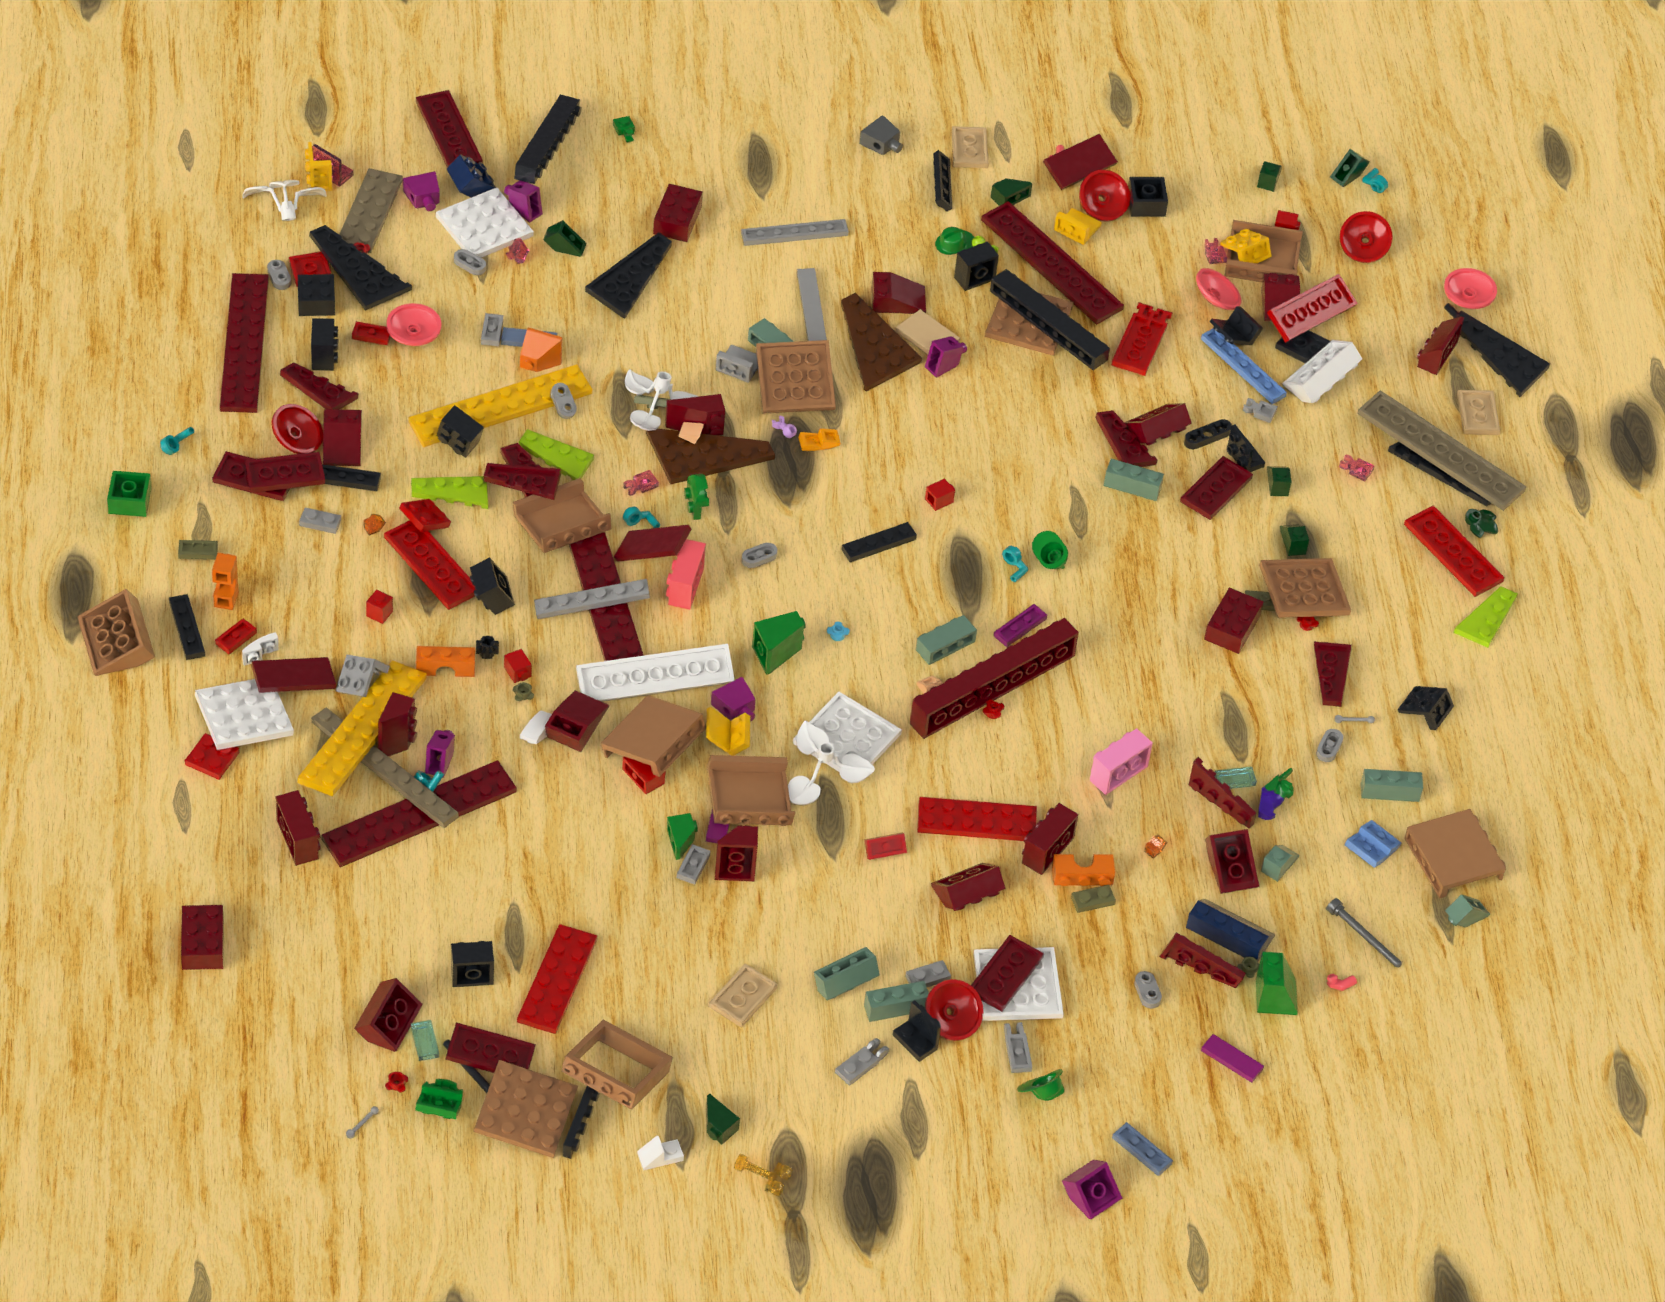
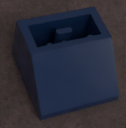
(470, 176)

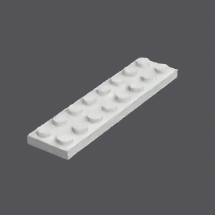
(656, 673)

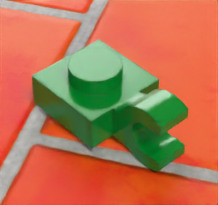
(625, 127)

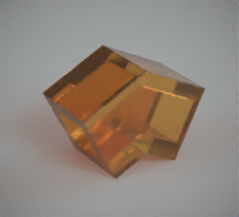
(374, 524)
(1155, 846)

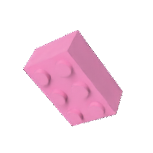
(1120, 761)

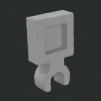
(1262, 411)

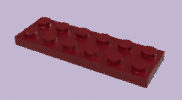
(447, 127)

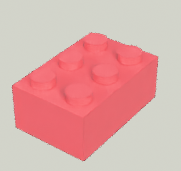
(686, 574)

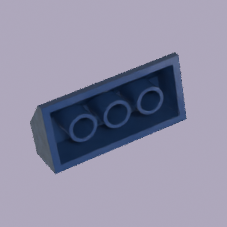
(1228, 929)

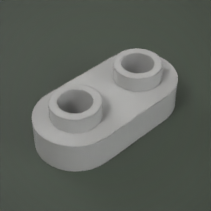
(469, 262)
(277, 271)
(562, 400)
(757, 555)
(1327, 748)
(1146, 988)

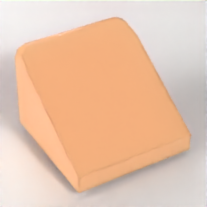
(691, 431)
(928, 683)

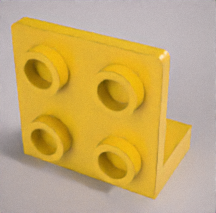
(319, 171)
(1076, 225)
(1249, 245)
(728, 734)

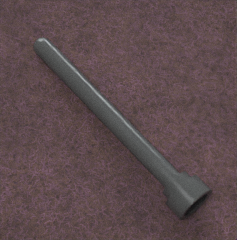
(1336, 907)

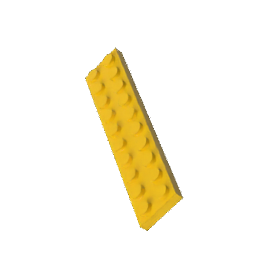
(504, 403)
(358, 731)

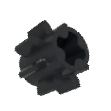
(487, 647)

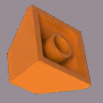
(540, 350)

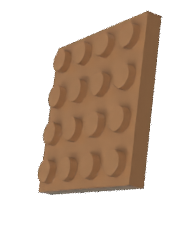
(1012, 328)
(795, 376)
(1305, 587)
(525, 1108)

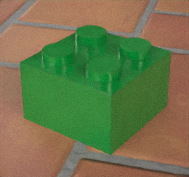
(129, 493)

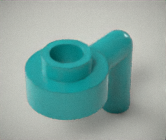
(1377, 182)
(171, 444)
(633, 515)
(1013, 557)
(427, 781)

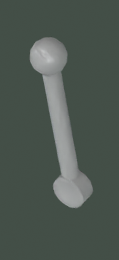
(1338, 719)
(351, 1132)

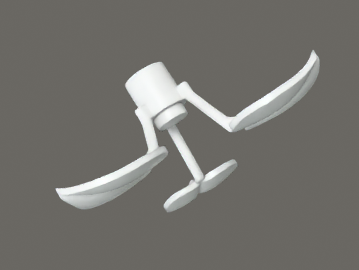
(287, 208)
(639, 385)
(811, 740)

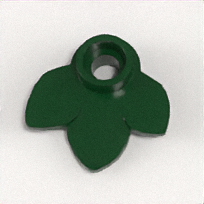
(1481, 522)

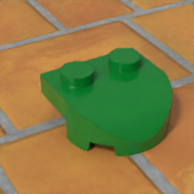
(696, 494)
(440, 1099)

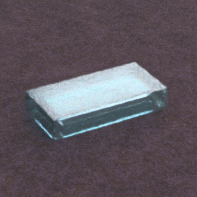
(1237, 777)
(425, 1040)

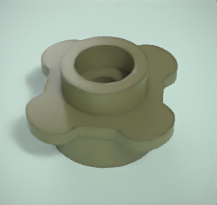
(523, 691)
(1249, 962)

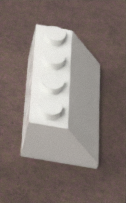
(1323, 371)

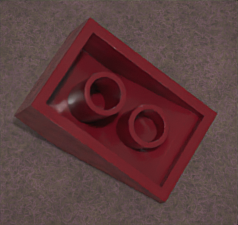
(1277, 290)
(896, 294)
(701, 409)
(342, 437)
(1232, 861)

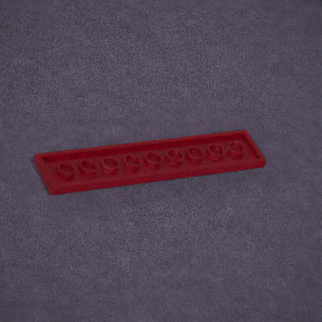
(1052, 262)
(244, 343)
(614, 622)
(406, 820)

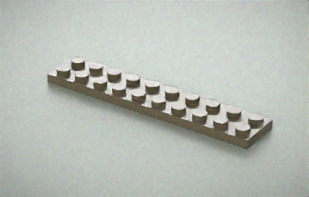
(1442, 450)

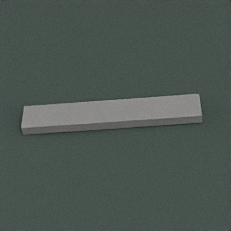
(794, 232)
(811, 304)

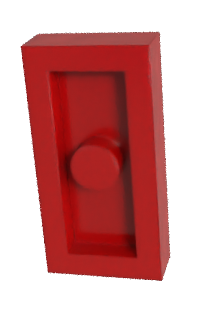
(371, 333)
(236, 636)
(885, 846)

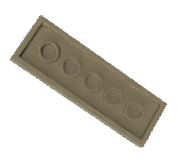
(371, 207)

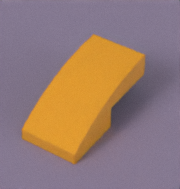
(819, 441)

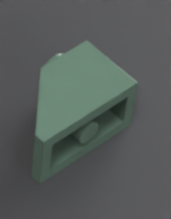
(1278, 861)
(1466, 911)

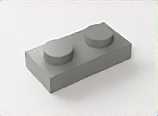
(492, 329)
(320, 520)
(693, 864)
(930, 973)

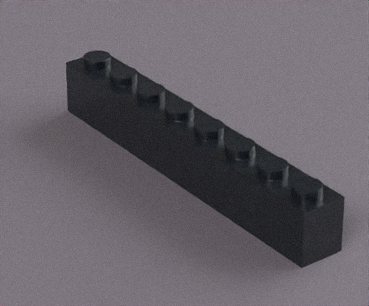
(547, 139)
(1049, 319)

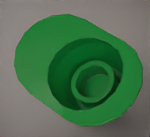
(953, 240)
(1050, 550)
(1045, 1087)

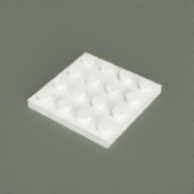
(484, 223)
(242, 715)
(854, 730)
(1036, 998)

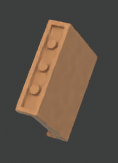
(1284, 251)
(561, 520)
(655, 733)
(749, 790)
(1454, 851)

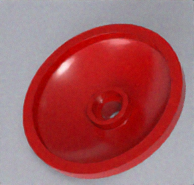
(1112, 190)
(1369, 226)
(297, 429)
(964, 1005)

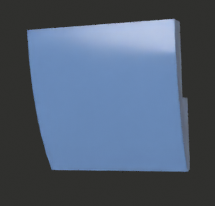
(1373, 843)

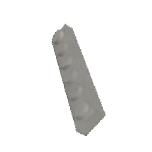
(592, 598)

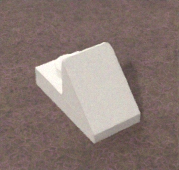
(659, 1154)

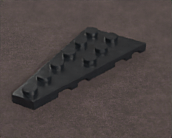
(360, 272)
(626, 280)
(1503, 355)
(1418, 461)

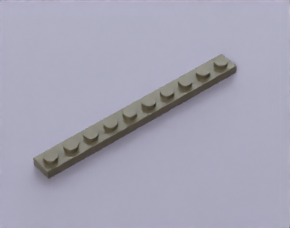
(394, 775)

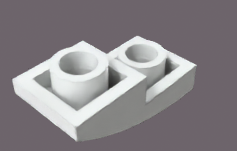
(261, 646)
(535, 729)

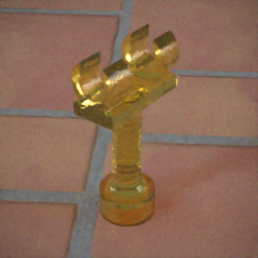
(773, 1186)

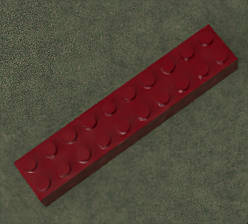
(993, 677)

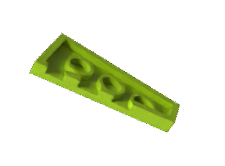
(569, 459)
(458, 489)
(1487, 618)

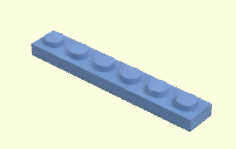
(1244, 366)

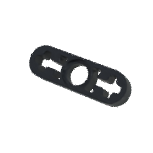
(1221, 426)

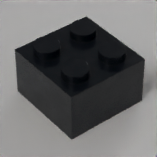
(1148, 197)
(976, 266)
(316, 295)
(324, 344)
(459, 431)
(491, 586)
(472, 964)

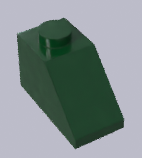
(1349, 168)
(1269, 176)
(1011, 191)
(564, 239)
(1279, 480)
(1295, 539)
(720, 1121)

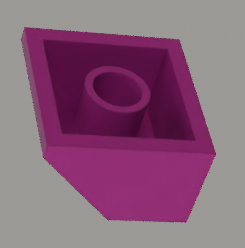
(1092, 1188)

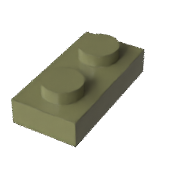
(1093, 898)

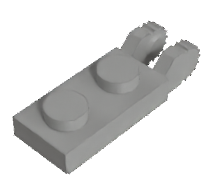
(1017, 1049)
(861, 1062)

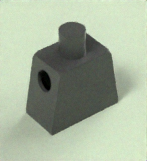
(881, 136)

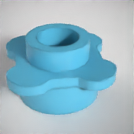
(838, 631)

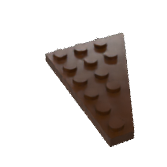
(877, 346)
(707, 456)

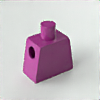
(422, 190)
(525, 199)
(944, 355)
(734, 699)
(440, 744)

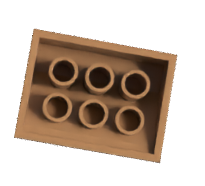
(116, 634)

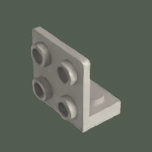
(737, 363)
(358, 674)

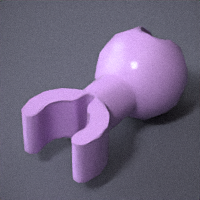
(789, 430)

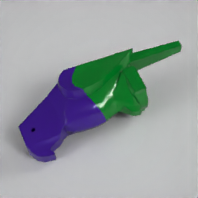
(1274, 795)

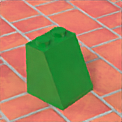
(777, 639)
(1275, 985)

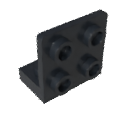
(1239, 327)
(1243, 451)
(1428, 701)
(919, 1033)

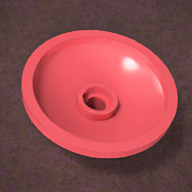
(1470, 288)
(1218, 289)
(413, 324)

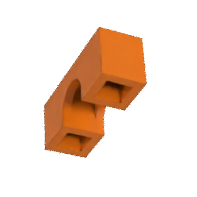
(226, 579)
(458, 658)
(1067, 872)

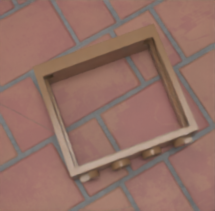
(627, 1045)

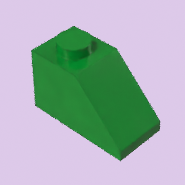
(681, 833)

